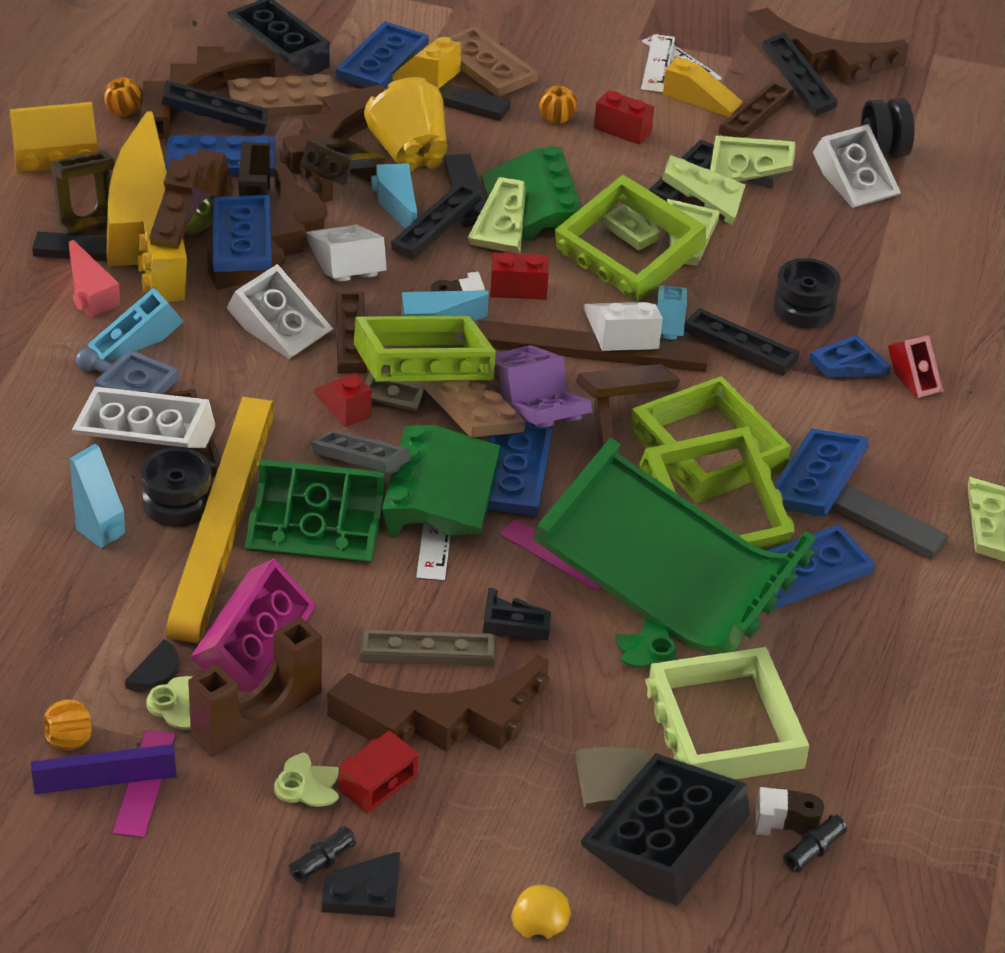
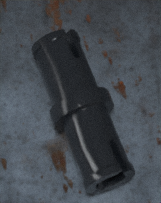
(815, 843)
(322, 854)

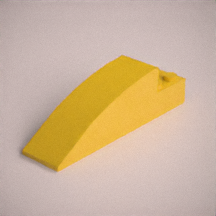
(132, 209)

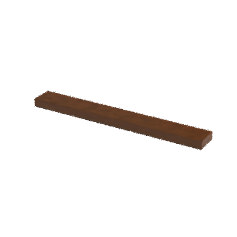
(586, 345)

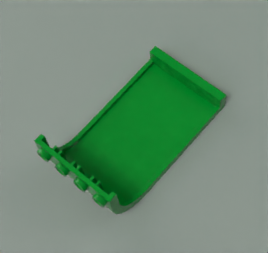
(666, 555)

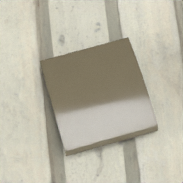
(399, 394)
(607, 772)

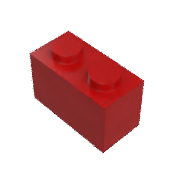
(624, 117)
(519, 276)
(377, 771)

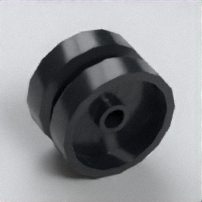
(891, 125)
(806, 292)
(175, 486)

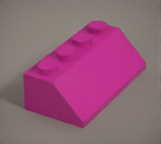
(245, 627)

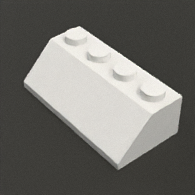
(146, 418)

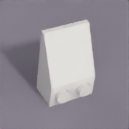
(856, 166)
(348, 251)
(278, 313)
(625, 325)

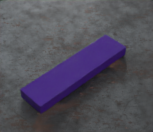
(103, 769)

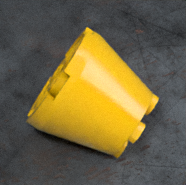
(409, 122)

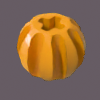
(123, 96)
(558, 104)
(67, 725)

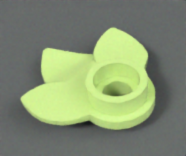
(171, 702)
(306, 782)

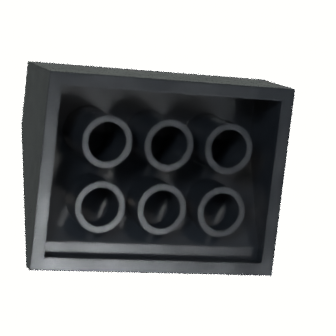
(668, 826)

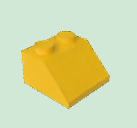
(436, 63)

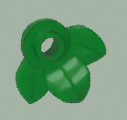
(648, 647)

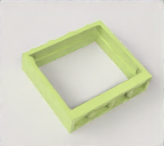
(736, 763)

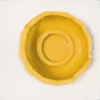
(541, 911)

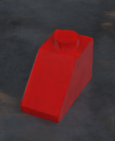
(916, 366)
(347, 398)

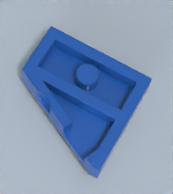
(849, 359)

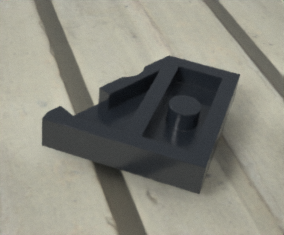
(515, 618)
(363, 888)

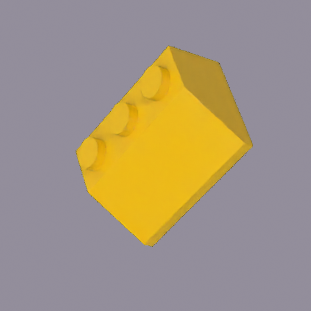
(52, 134)

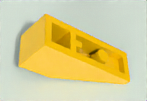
(696, 86)

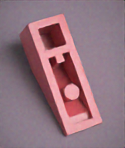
(93, 286)

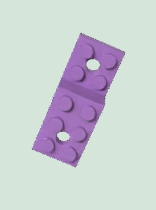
(536, 386)

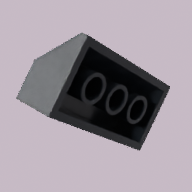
(284, 35)

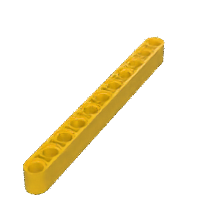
(220, 522)

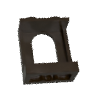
(344, 159)
(64, 169)
(254, 169)

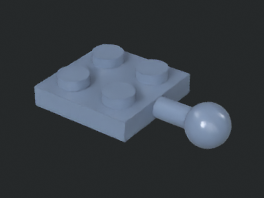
(129, 372)

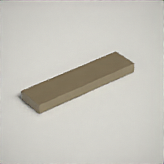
(428, 647)

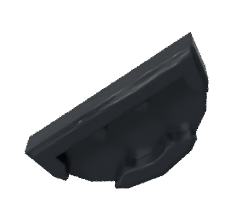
(156, 669)

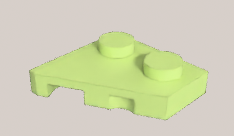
(631, 227)

